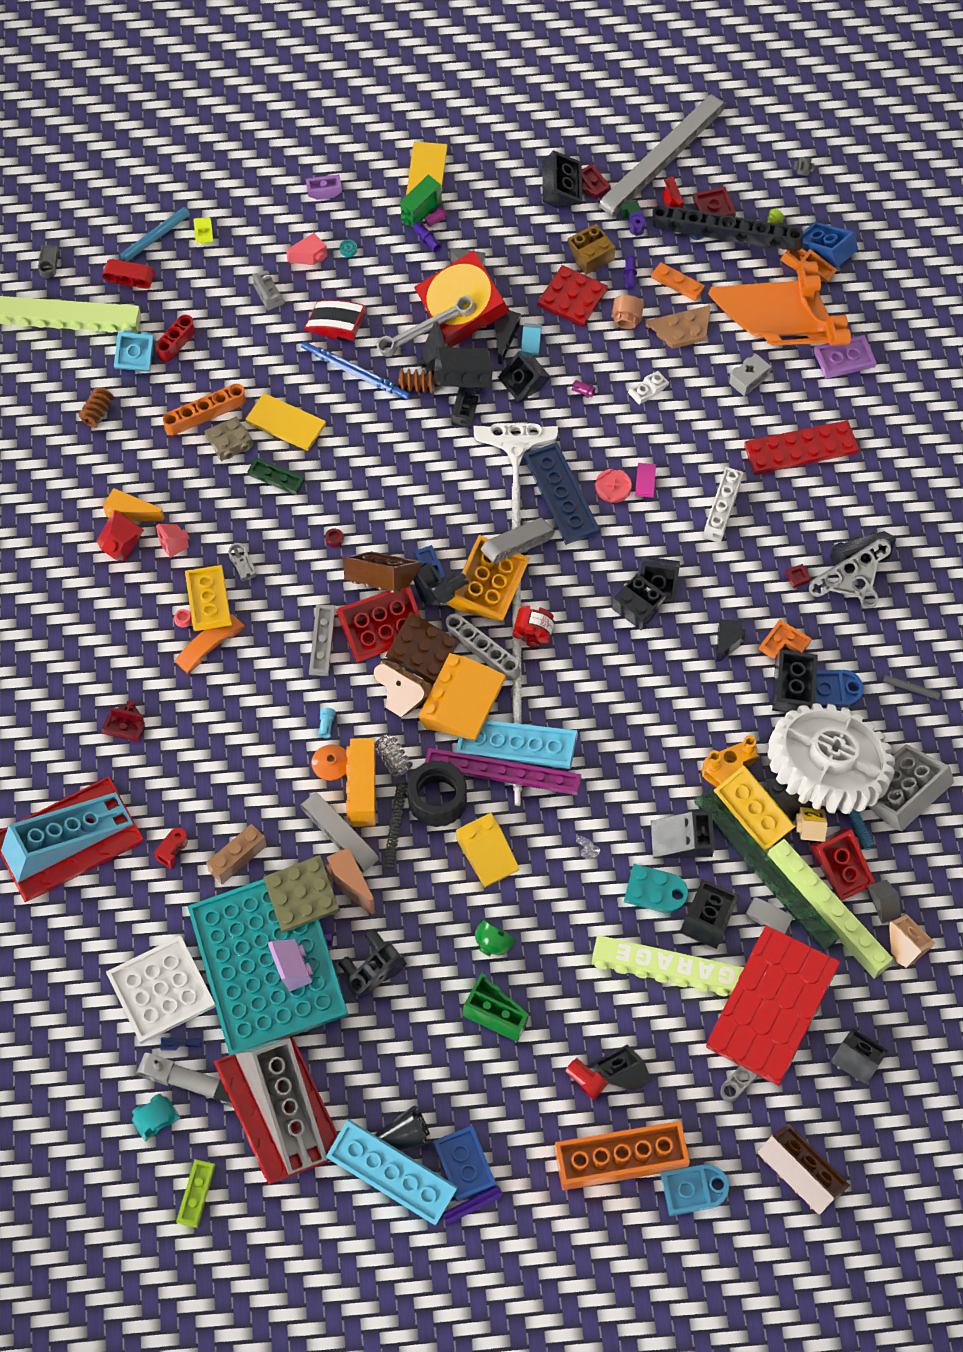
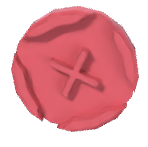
(613, 486)

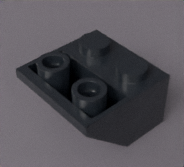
(638, 601)

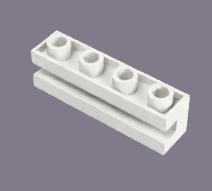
(723, 505)

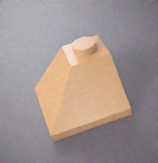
(908, 941)

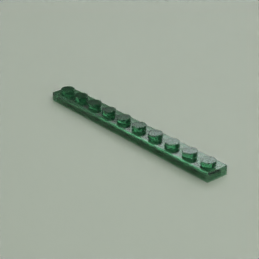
(767, 871)

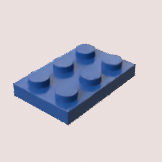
(464, 1163)

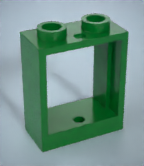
(420, 201)

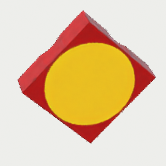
(462, 278)

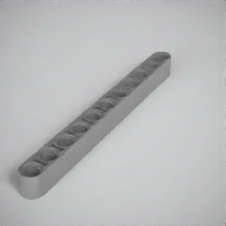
(662, 155)

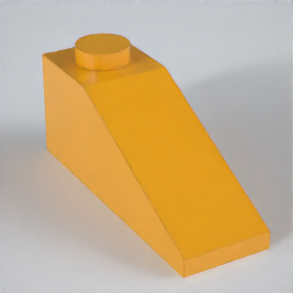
(131, 507)

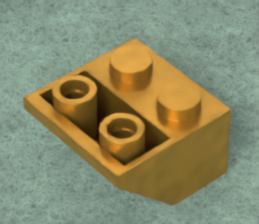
(591, 249)

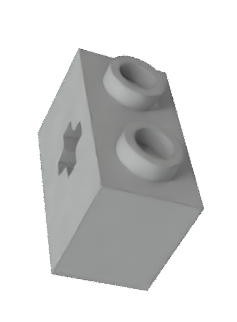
(749, 374)

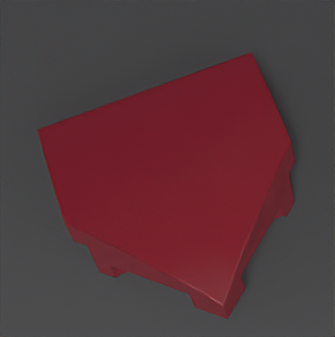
(124, 722)

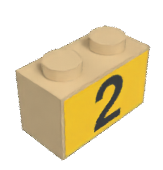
(811, 824)

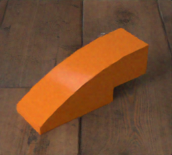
(792, 259)

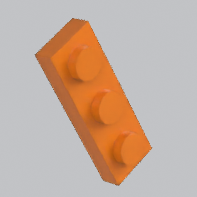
(678, 281)

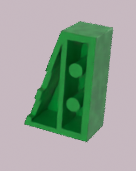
(495, 1010)

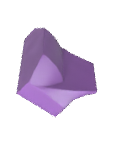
(324, 187)

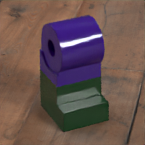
(634, 216)

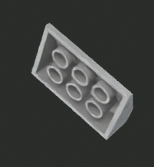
(914, 787)

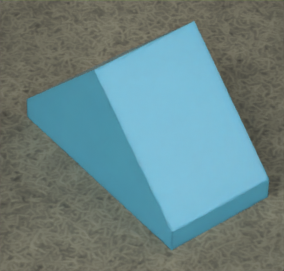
(531, 338)

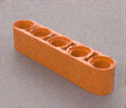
(210, 403)

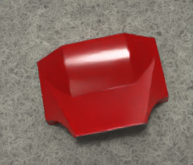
(671, 194)

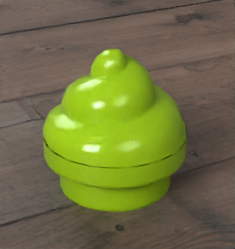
(776, 216)

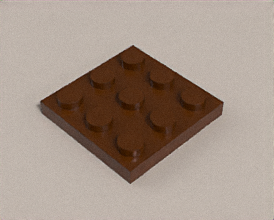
(421, 648)

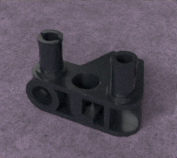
(434, 589)
(384, 965)

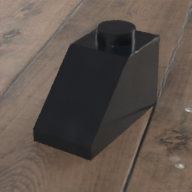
(728, 637)

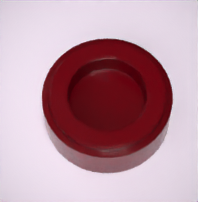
(334, 537)

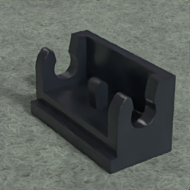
(464, 407)

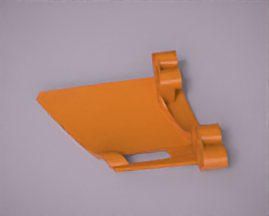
(784, 310)

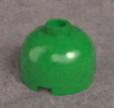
(493, 939)

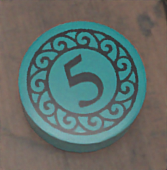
(348, 248)

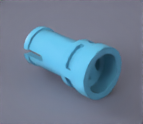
(327, 717)

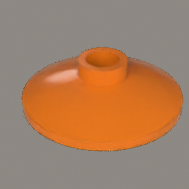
(330, 770)

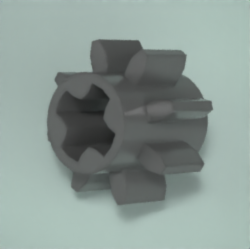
(804, 166)

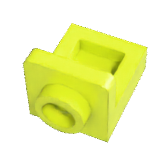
(203, 230)

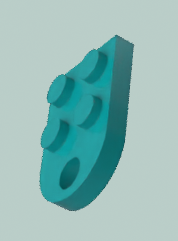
(654, 889)

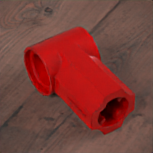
(590, 1081)

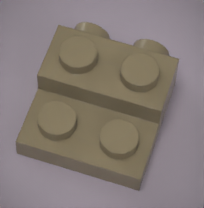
(229, 438)

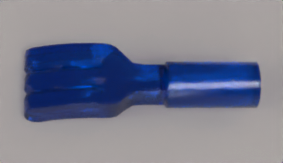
(173, 1043)

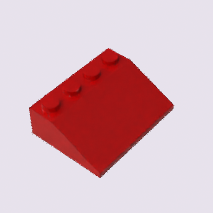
(375, 621)

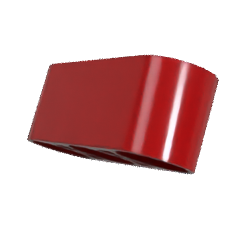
(128, 273)
(175, 338)

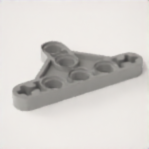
(862, 571)

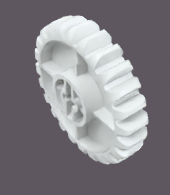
(831, 758)

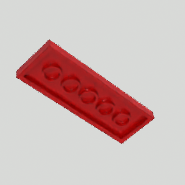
(801, 447)

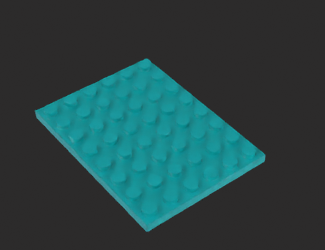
(244, 977)

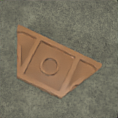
(682, 327)

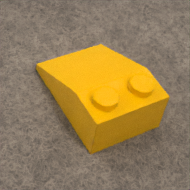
(487, 850)

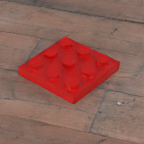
(572, 295)

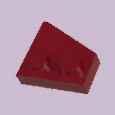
(593, 182)

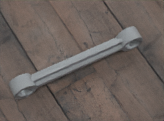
(426, 326)

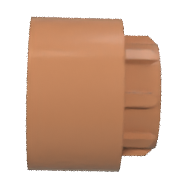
(627, 311)

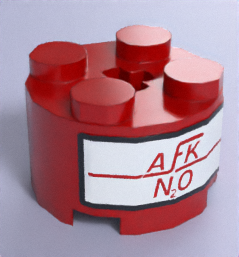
(533, 626)

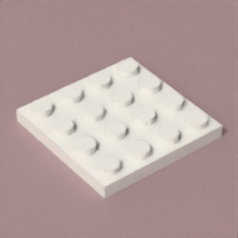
(160, 989)

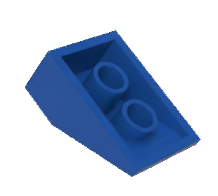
(830, 243)

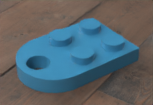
(692, 1189)

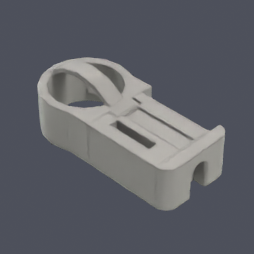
(243, 564)

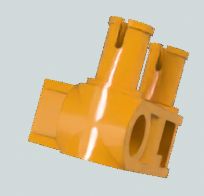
(716, 765)

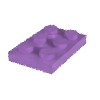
(845, 358)

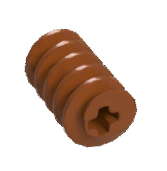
(415, 380)
(96, 406)

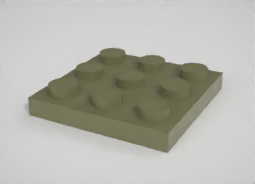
(301, 894)

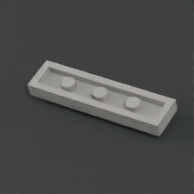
(322, 640)

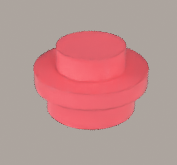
(183, 618)

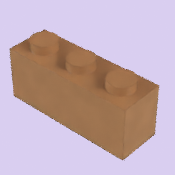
(236, 854)

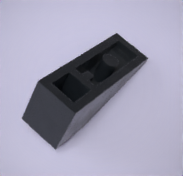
(505, 331)

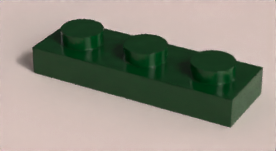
(276, 476)

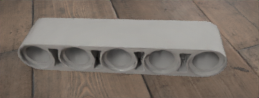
(517, 540)
(479, 639)
(338, 831)

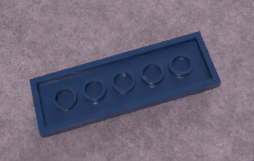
(561, 493)

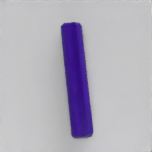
(472, 1204)

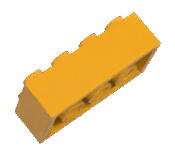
(361, 782)

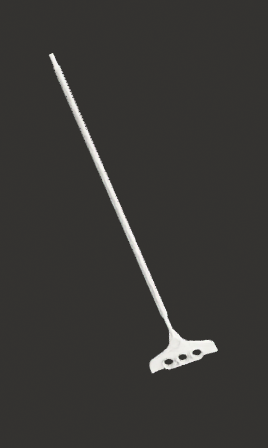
(515, 448)

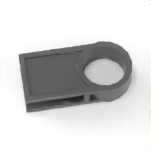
(48, 257)

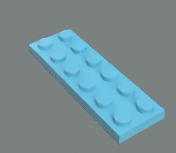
(522, 744)
(391, 1172)

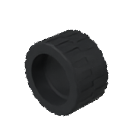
(437, 772)

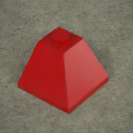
(119, 536)

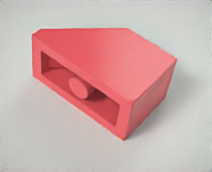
(307, 251)
(172, 538)

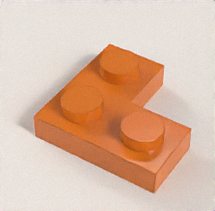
(782, 636)

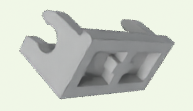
(267, 290)

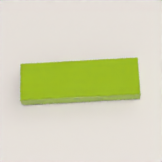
(196, 1193)

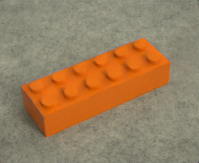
(621, 1155)

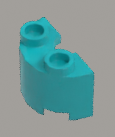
(154, 1116)

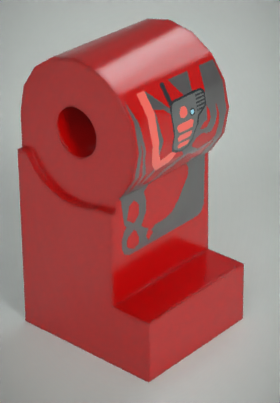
(170, 846)

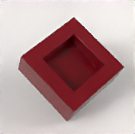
(797, 576)

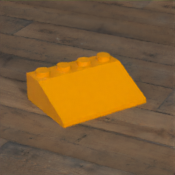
(490, 584)
(461, 697)

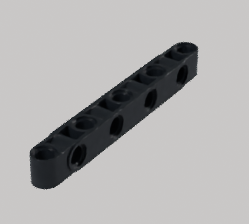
(727, 228)

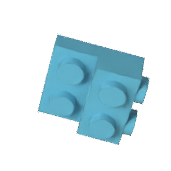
(134, 351)

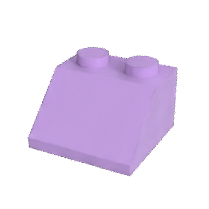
(290, 963)

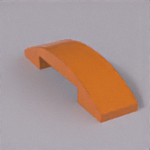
(206, 642)

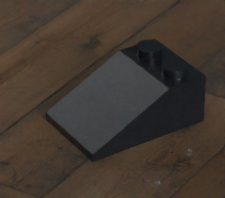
(709, 914)

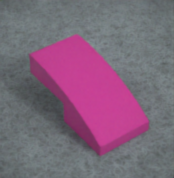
(645, 480)

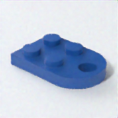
(833, 688)

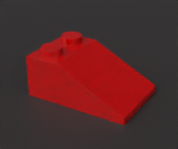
(843, 863)

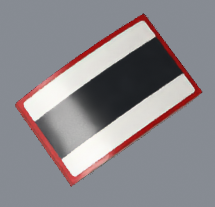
(336, 319)

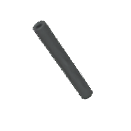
(911, 687)

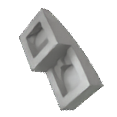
(768, 914)

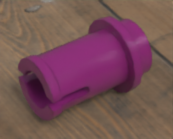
(436, 217)
(587, 390)

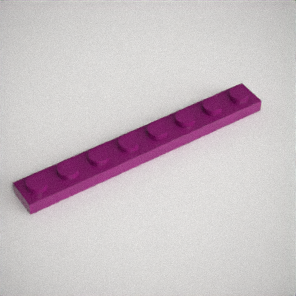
(509, 772)

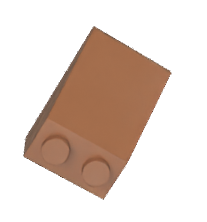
(349, 880)

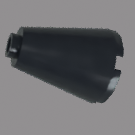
(406, 1131)

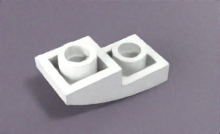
(648, 388)

